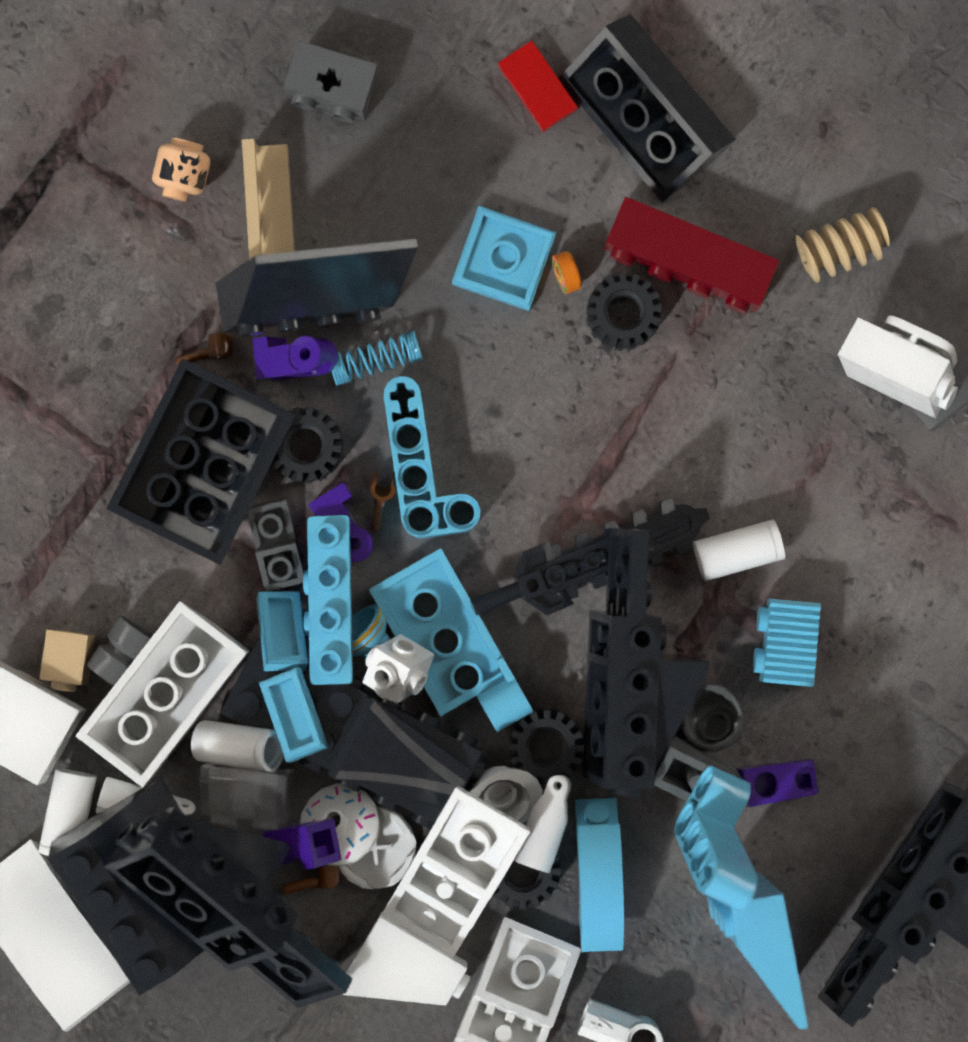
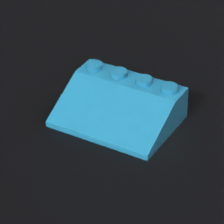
(765, 941)

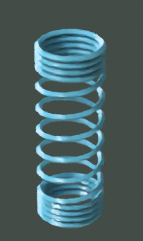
(412, 346)

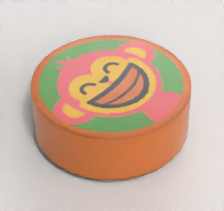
(566, 272)

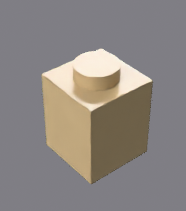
(66, 659)

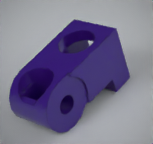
(301, 359)
(332, 505)
(779, 781)
(310, 842)

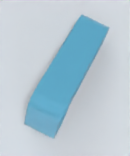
(420, 458)
(710, 840)

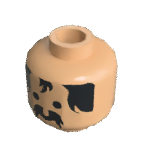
(181, 169)

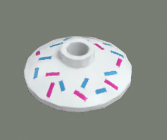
(358, 819)

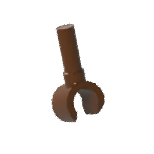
(219, 348)
(381, 496)
(326, 878)

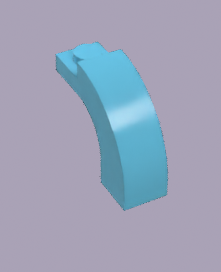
(600, 875)

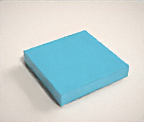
(503, 258)

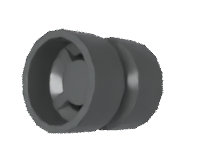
(124, 645)

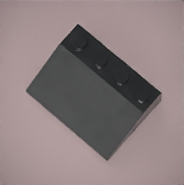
(314, 287)
(201, 461)
(133, 931)

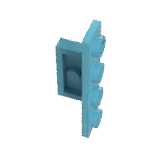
(329, 599)

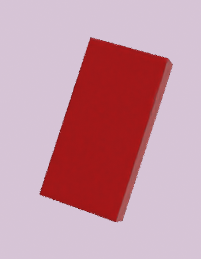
(537, 86)

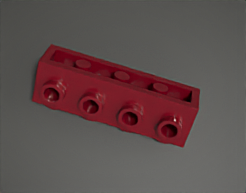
(690, 255)

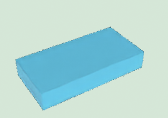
(281, 631)
(293, 714)

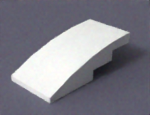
(456, 871)
(53, 939)
(519, 987)

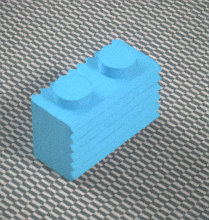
(788, 642)

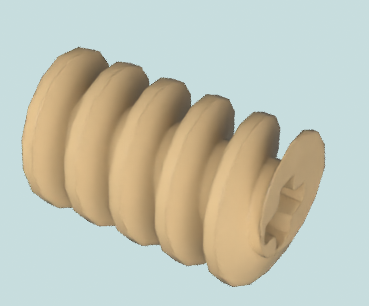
(843, 243)

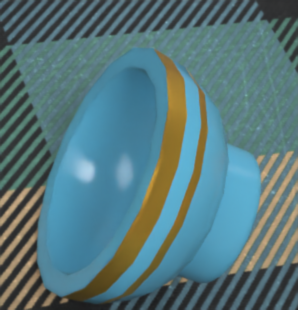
(368, 630)

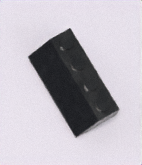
(646, 107)

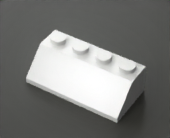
(162, 693)

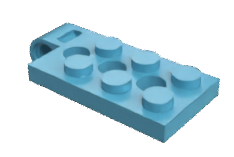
(496, 686)

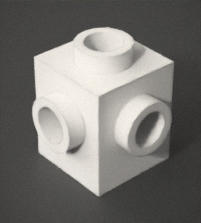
(397, 668)

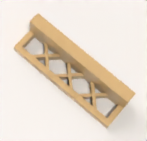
(268, 198)

